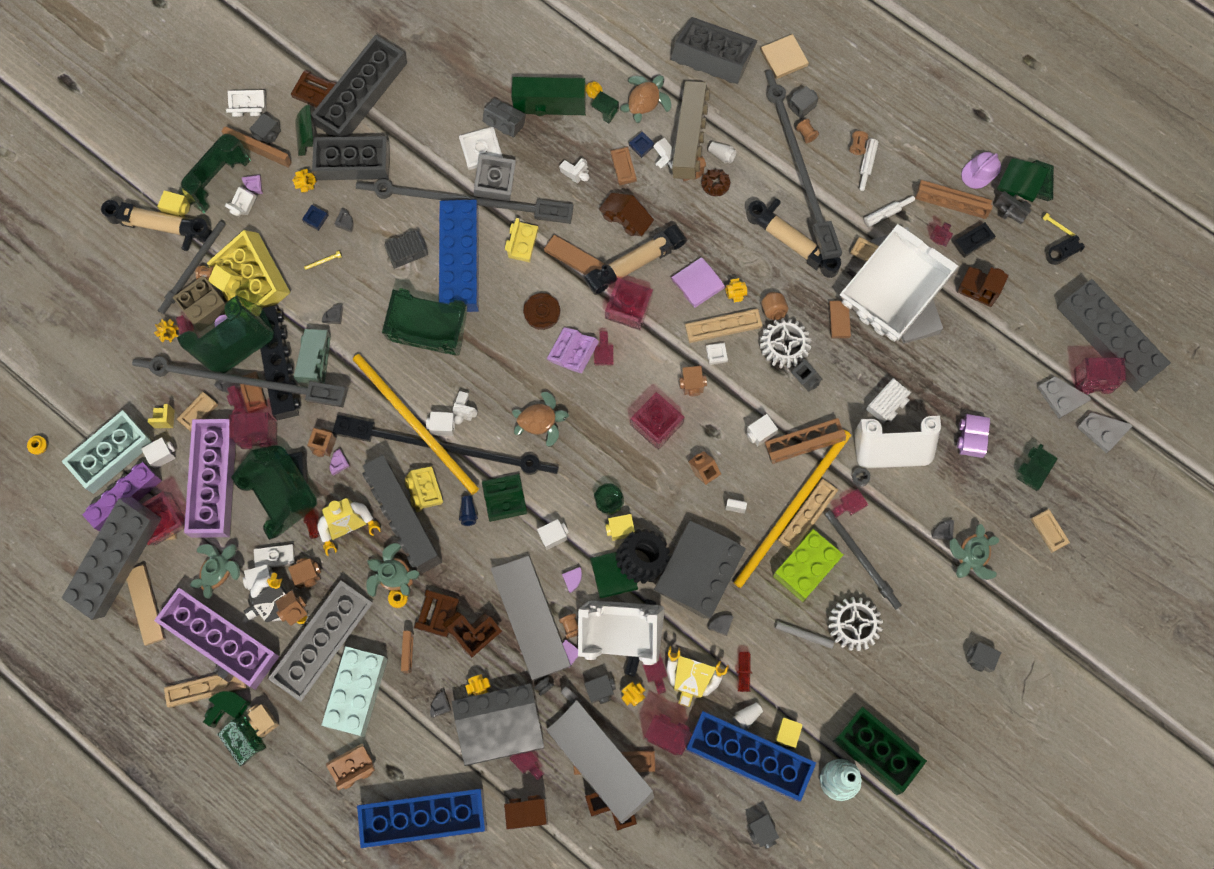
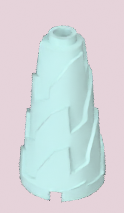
(840, 779)

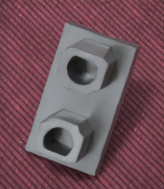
(1013, 208)

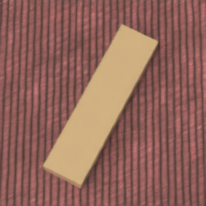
(723, 325)
(808, 515)
(144, 605)
(200, 689)

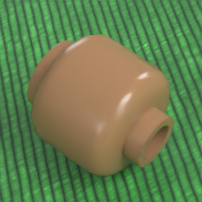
(774, 306)

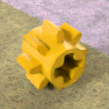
(304, 180)
(736, 290)
(161, 330)
(478, 685)
(633, 694)

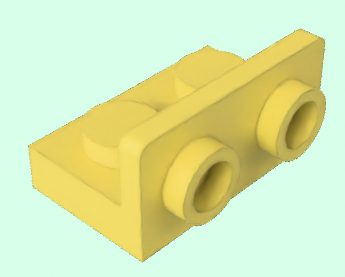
(521, 241)
(423, 488)

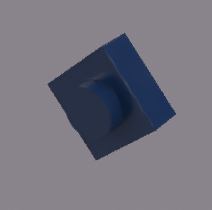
(641, 144)
(315, 217)

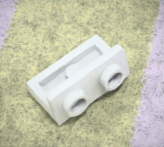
(246, 102)

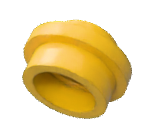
(593, 89)
(41, 448)
(397, 604)

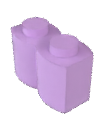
(974, 435)

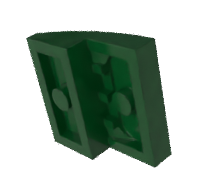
(304, 130)
(1022, 179)
(504, 497)
(608, 576)

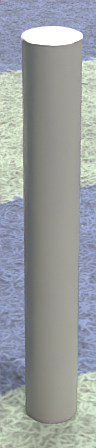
(804, 634)

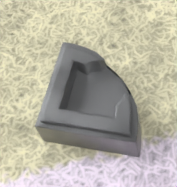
(344, 221)
(333, 315)
(223, 385)
(944, 531)
(721, 624)
(223, 673)
(568, 694)
(439, 705)

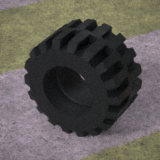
(652, 547)

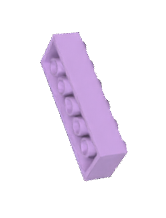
(209, 479)
(216, 638)

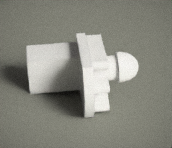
(666, 152)
(577, 172)
(461, 409)

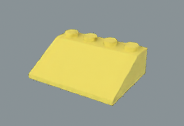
(250, 259)

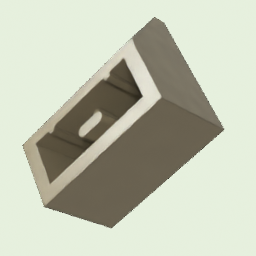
(200, 303)

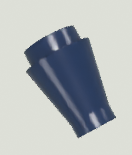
(467, 511)

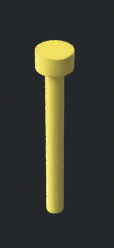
(1046, 217)
(338, 254)

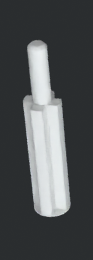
(868, 161)
(887, 211)

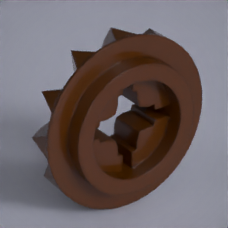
(718, 189)

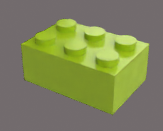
(808, 565)

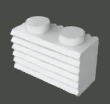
(888, 401)

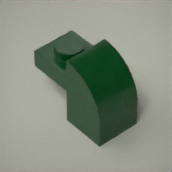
(228, 703)

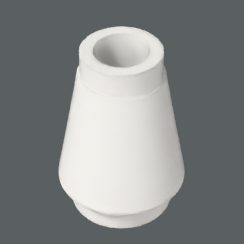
(722, 152)
(746, 716)

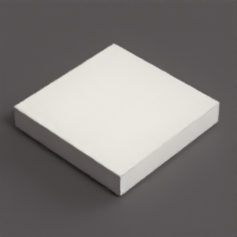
(479, 142)

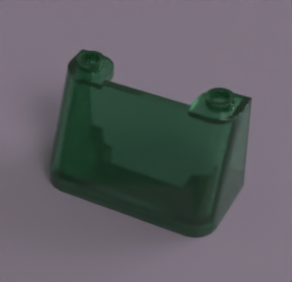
(224, 151)
(425, 323)
(232, 339)
(277, 486)

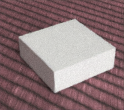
(716, 353)
(736, 506)

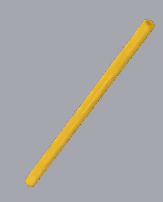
(416, 424)
(789, 512)

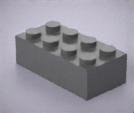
(351, 158)

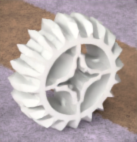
(800, 340)
(854, 615)

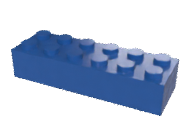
(459, 253)
(751, 756)
(421, 818)

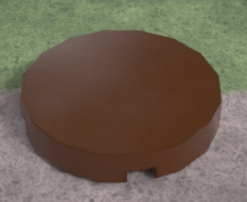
(541, 311)

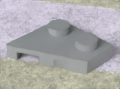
(1062, 396)
(1103, 430)

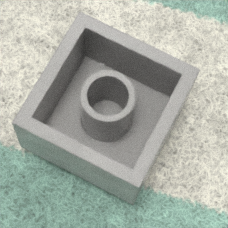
(494, 177)

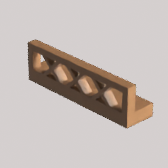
(954, 199)
(806, 445)

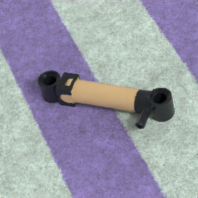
(131, 216)
(791, 237)
(658, 246)

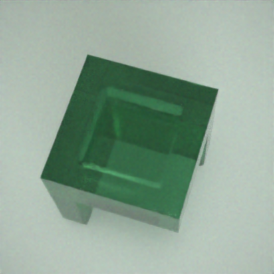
(606, 105)

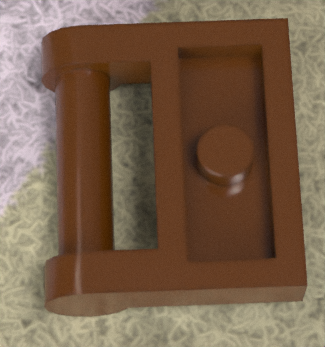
(309, 93)
(444, 610)

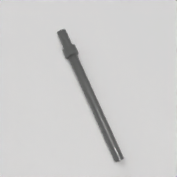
(190, 269)
(886, 591)

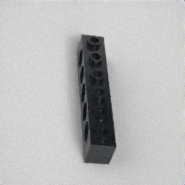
(289, 407)

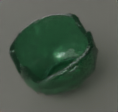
(609, 498)

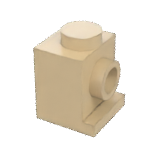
(262, 720)

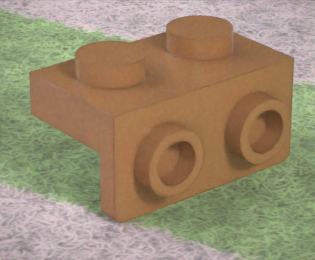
(351, 767)

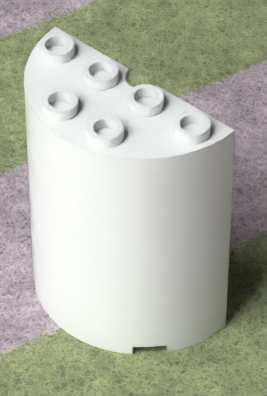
(897, 283)

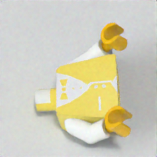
(343, 518)
(692, 677)

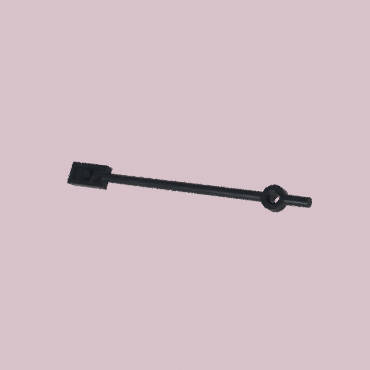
(364, 431)

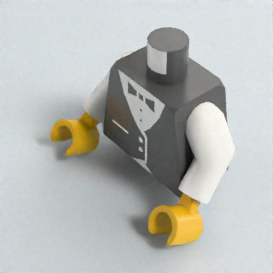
(263, 598)

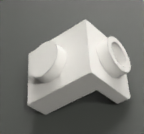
(241, 202)

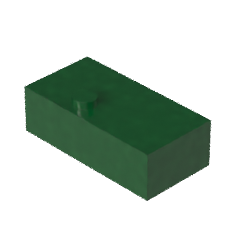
(549, 95)
(880, 751)

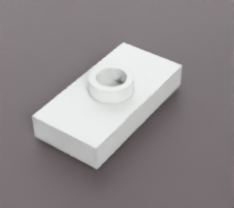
(275, 556)

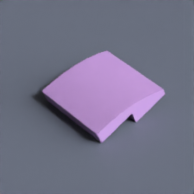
(698, 282)
(572, 350)

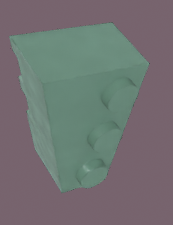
(313, 357)

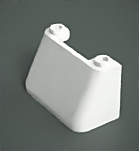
(896, 449)
(620, 630)

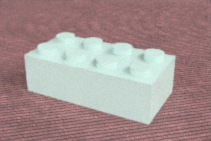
(107, 452)
(354, 691)

